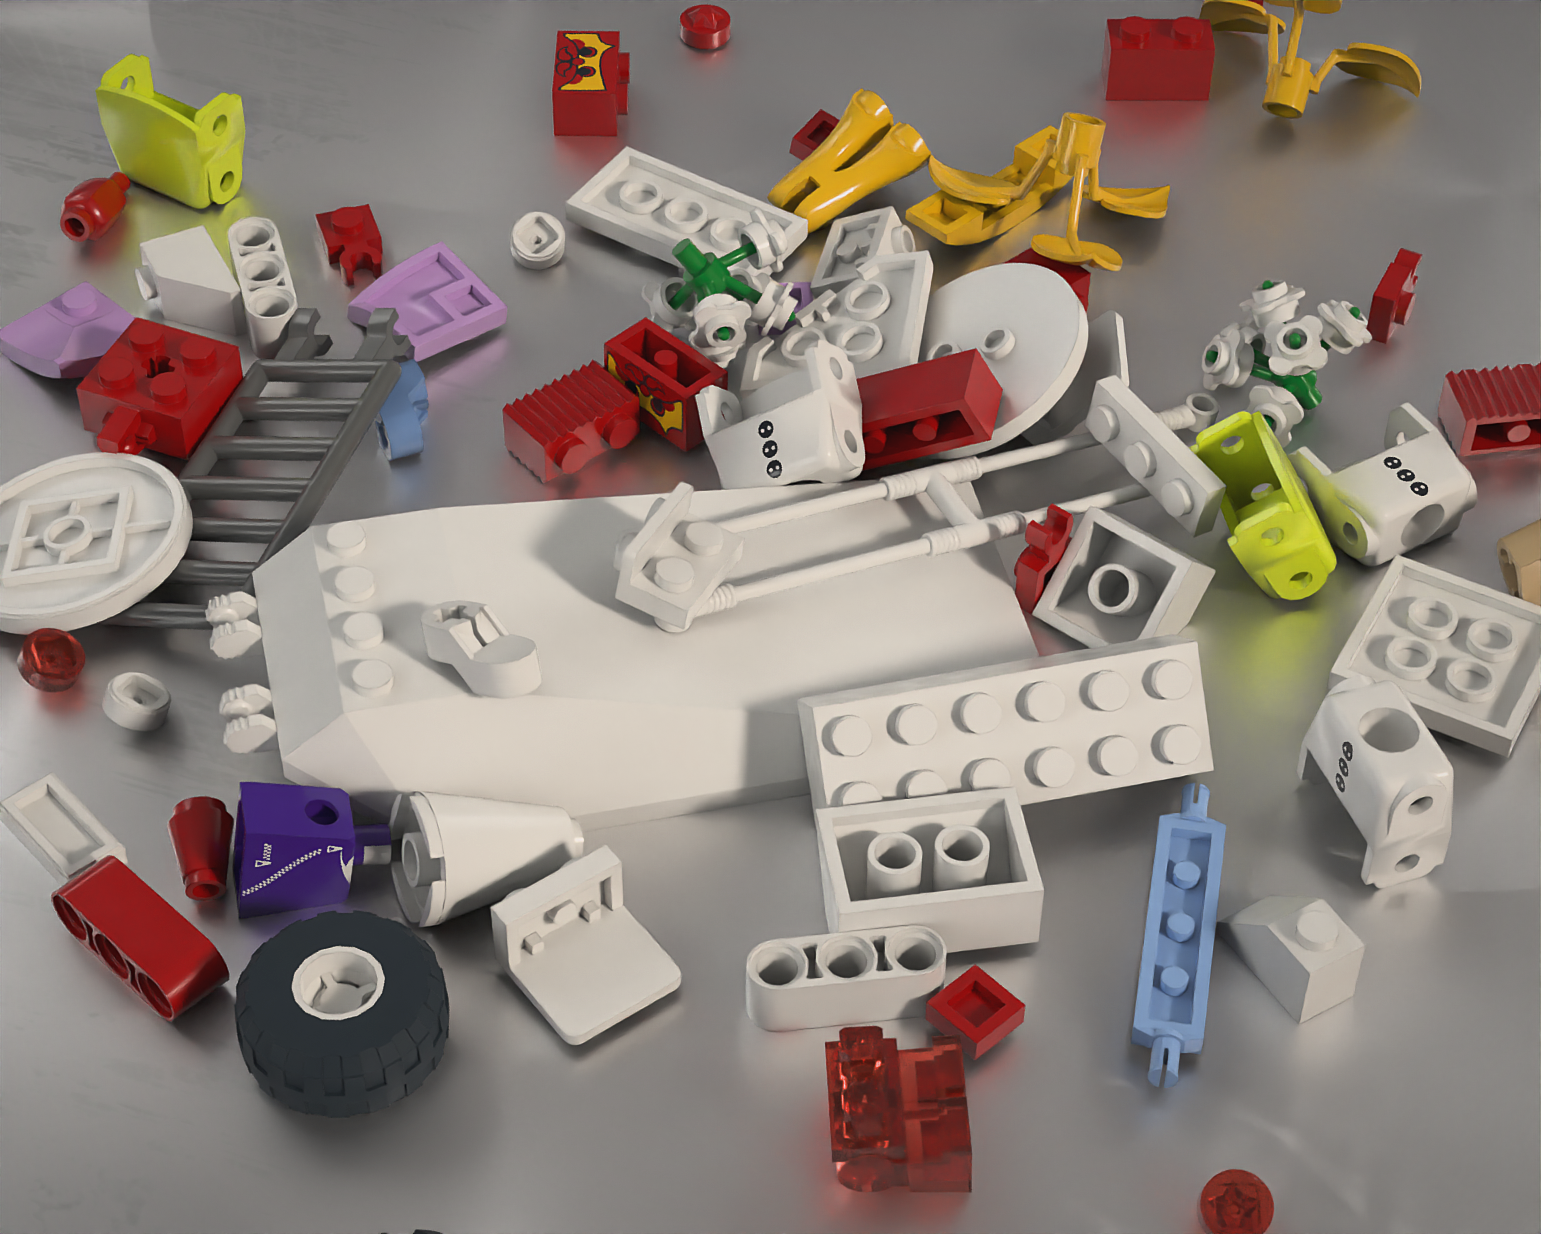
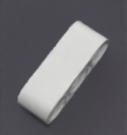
(264, 283)
(844, 977)

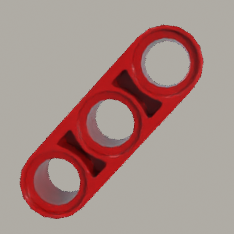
(140, 937)

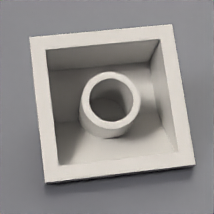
(1121, 584)

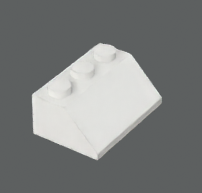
(934, 864)

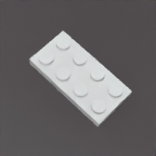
(660, 204)

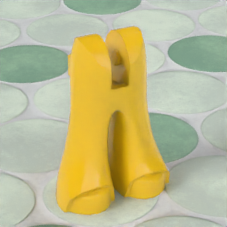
(851, 163)

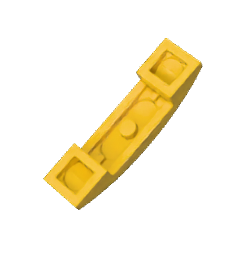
(969, 222)

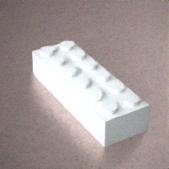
(1031, 724)

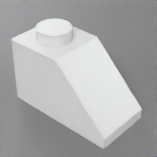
(191, 282)
(1297, 951)

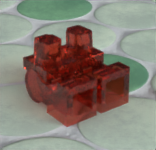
(898, 1113)

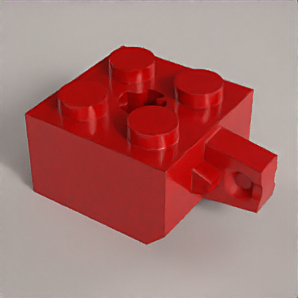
(158, 389)

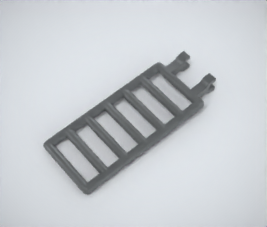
(292, 364)

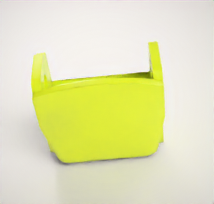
(169, 143)
(1274, 529)

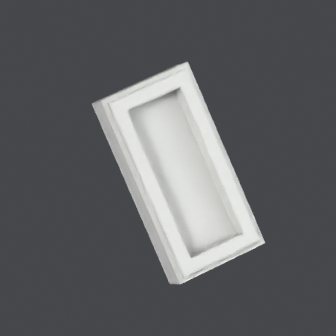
(58, 828)

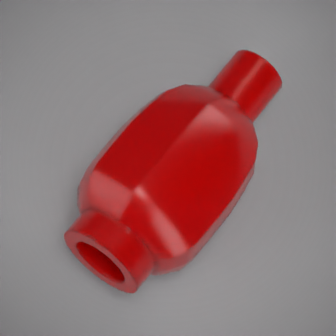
(94, 207)

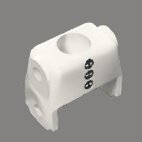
(790, 429)
(1394, 497)
(1384, 774)

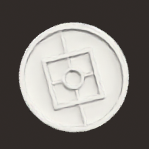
(1026, 332)
(87, 539)

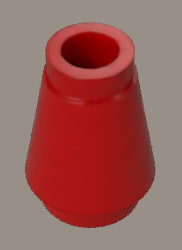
(202, 845)

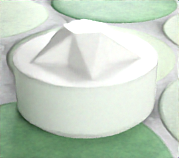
(537, 240)
(136, 701)

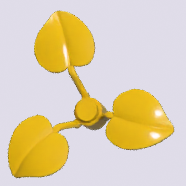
(1291, 78)
(1076, 155)

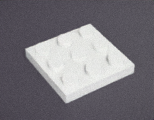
(1454, 651)

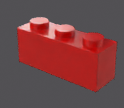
(928, 408)

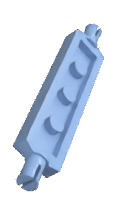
(1179, 935)

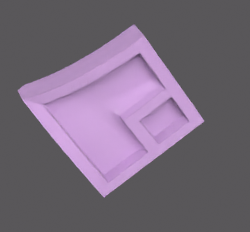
(435, 300)
(66, 333)

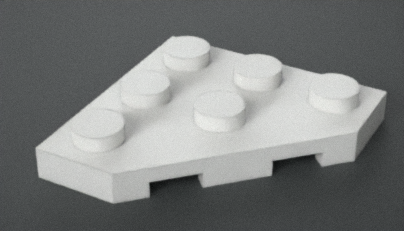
(872, 320)

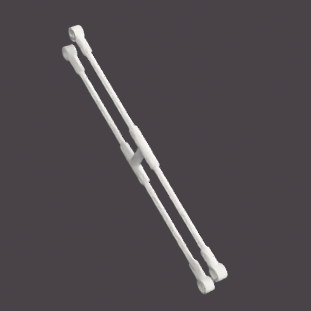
(936, 480)

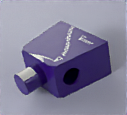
(298, 847)

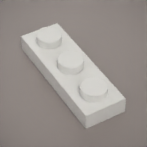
(1155, 456)

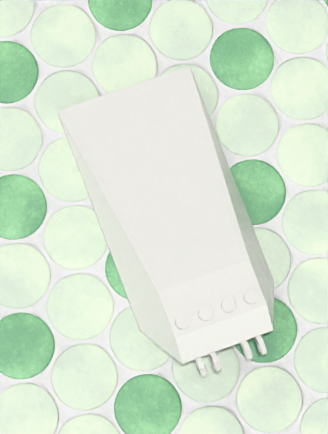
(625, 712)

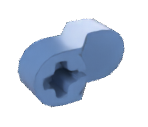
(403, 414)

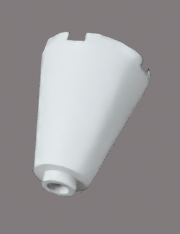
(473, 851)

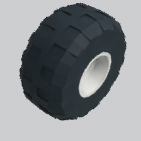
(342, 1014)

